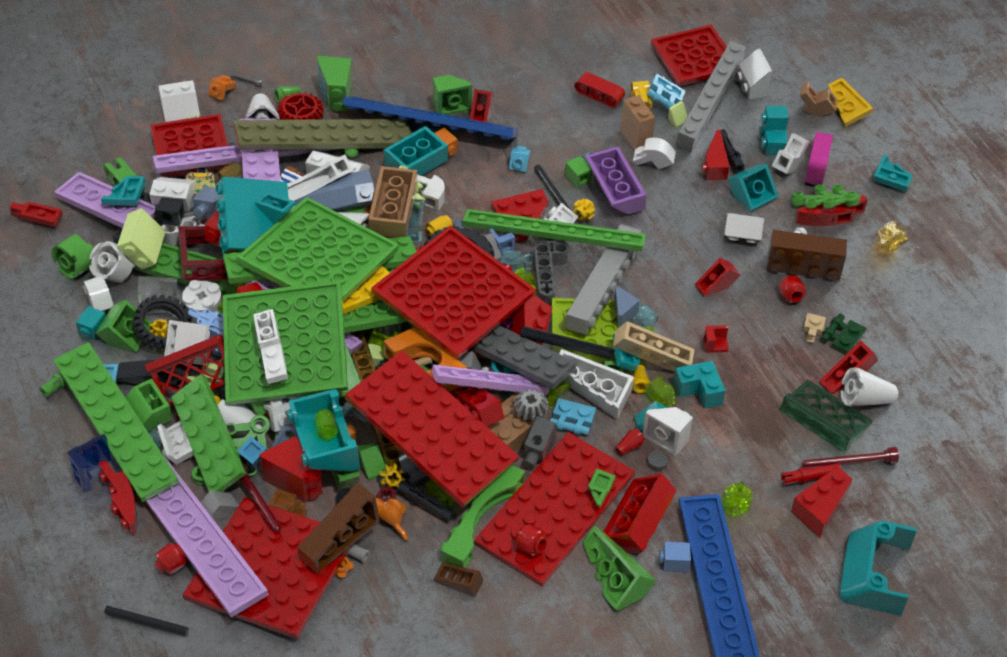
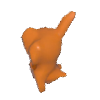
(392, 513)

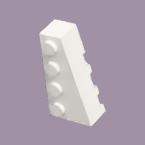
(600, 384)

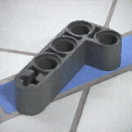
(545, 256)

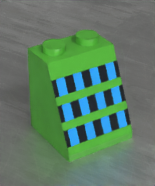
(335, 80)

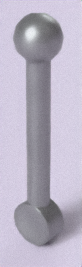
(234, 75)

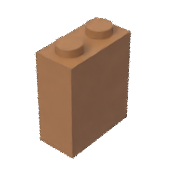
(636, 121)

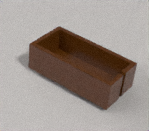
(806, 255)

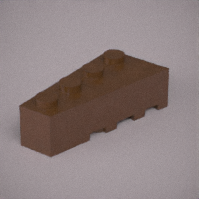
(340, 528)

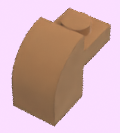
(818, 103)

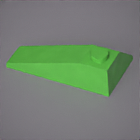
(620, 575)

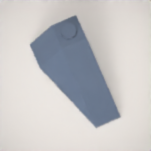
(346, 192)

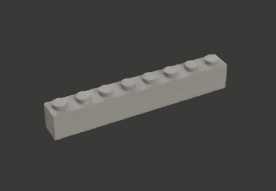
(710, 96)
(599, 286)

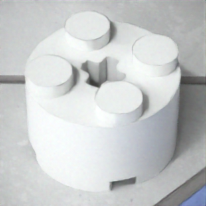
(110, 262)
(201, 296)

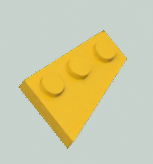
(850, 103)

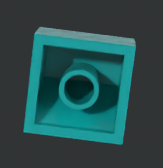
(753, 186)

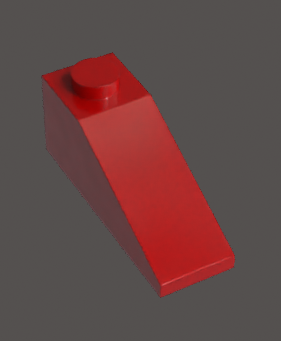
(716, 162)
(858, 357)

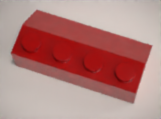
(640, 512)

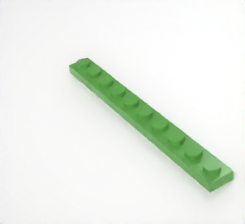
(555, 230)

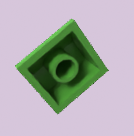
(451, 95)
(118, 328)

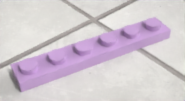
(485, 379)

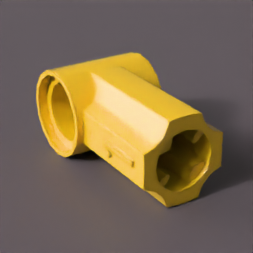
(641, 88)

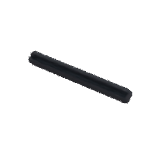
(567, 342)

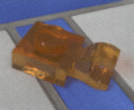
(287, 502)

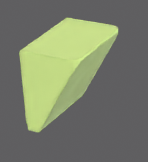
(677, 114)
(376, 353)

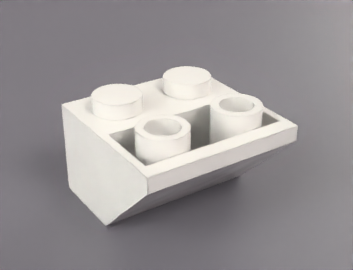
(183, 335)

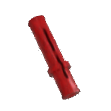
(803, 475)

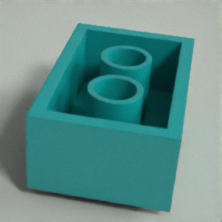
(417, 152)

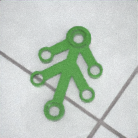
(826, 198)
(253, 431)

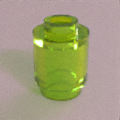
(325, 424)

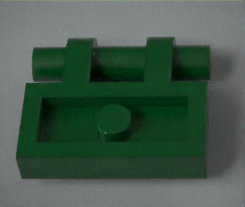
(849, 336)

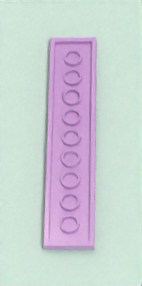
(207, 548)

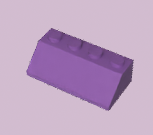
(617, 180)

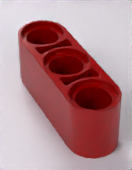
(599, 89)

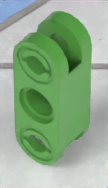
(122, 171)

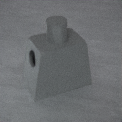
(539, 441)

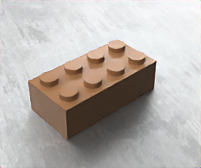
(393, 201)
(512, 430)

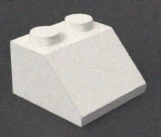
(754, 75)
(179, 101)
(173, 189)
(744, 227)
(668, 428)

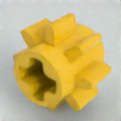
(584, 209)
(159, 328)
(389, 470)

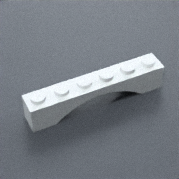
(318, 178)

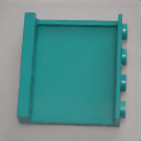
(239, 216)

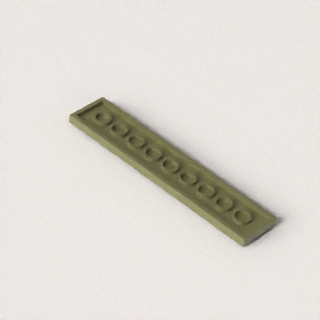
(319, 133)

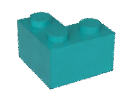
(774, 129)
(700, 380)

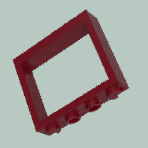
(200, 268)

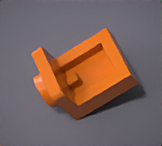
(220, 85)

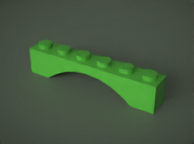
(460, 546)

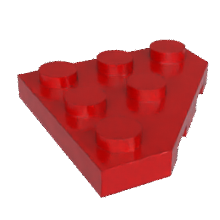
(526, 205)

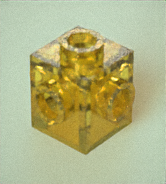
(891, 236)

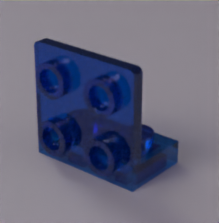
(86, 458)

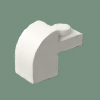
(655, 150)
(791, 157)
(432, 191)
(98, 293)

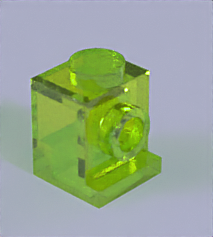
(661, 392)

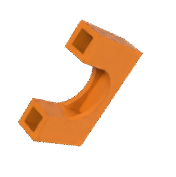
(418, 344)

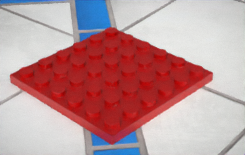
(453, 291)
(276, 562)

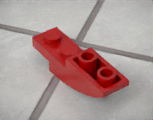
(832, 216)
(121, 496)

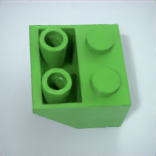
(149, 405)

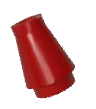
(630, 441)

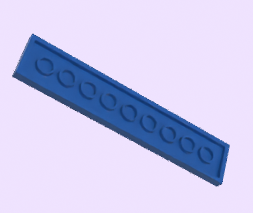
(437, 119)
(718, 577)

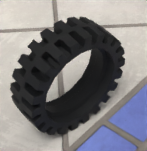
(155, 304)

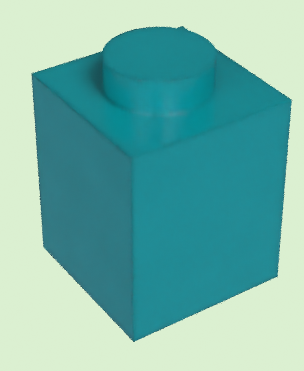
(89, 322)

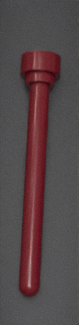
(890, 455)
(259, 500)

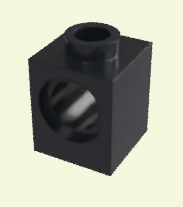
(170, 211)

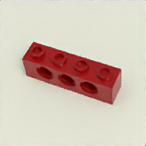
(480, 404)

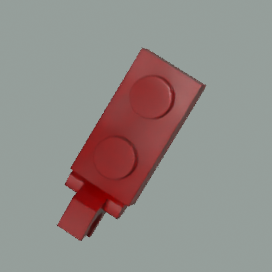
(37, 213)

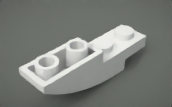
(270, 346)

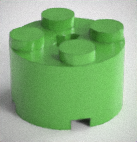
(72, 256)

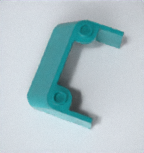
(858, 582)

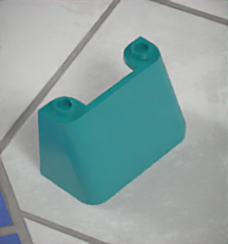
(320, 454)

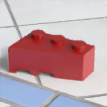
(532, 314)
(821, 500)

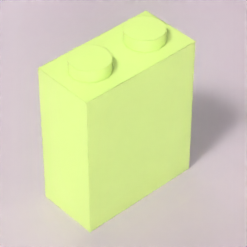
(141, 239)

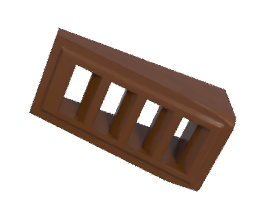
(472, 581)

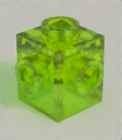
(737, 498)

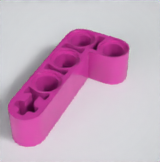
(818, 158)

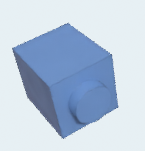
(675, 556)

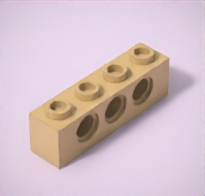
(652, 347)

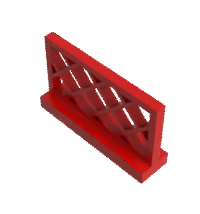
(184, 355)

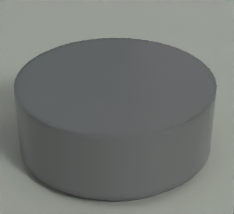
(657, 460)

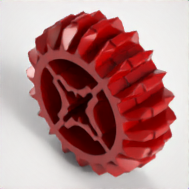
(300, 107)

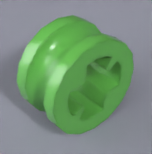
(197, 480)

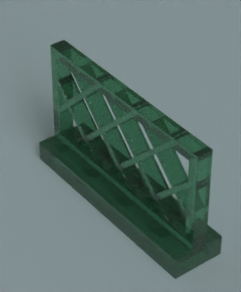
(820, 422)

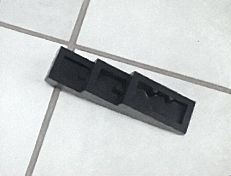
(137, 373)

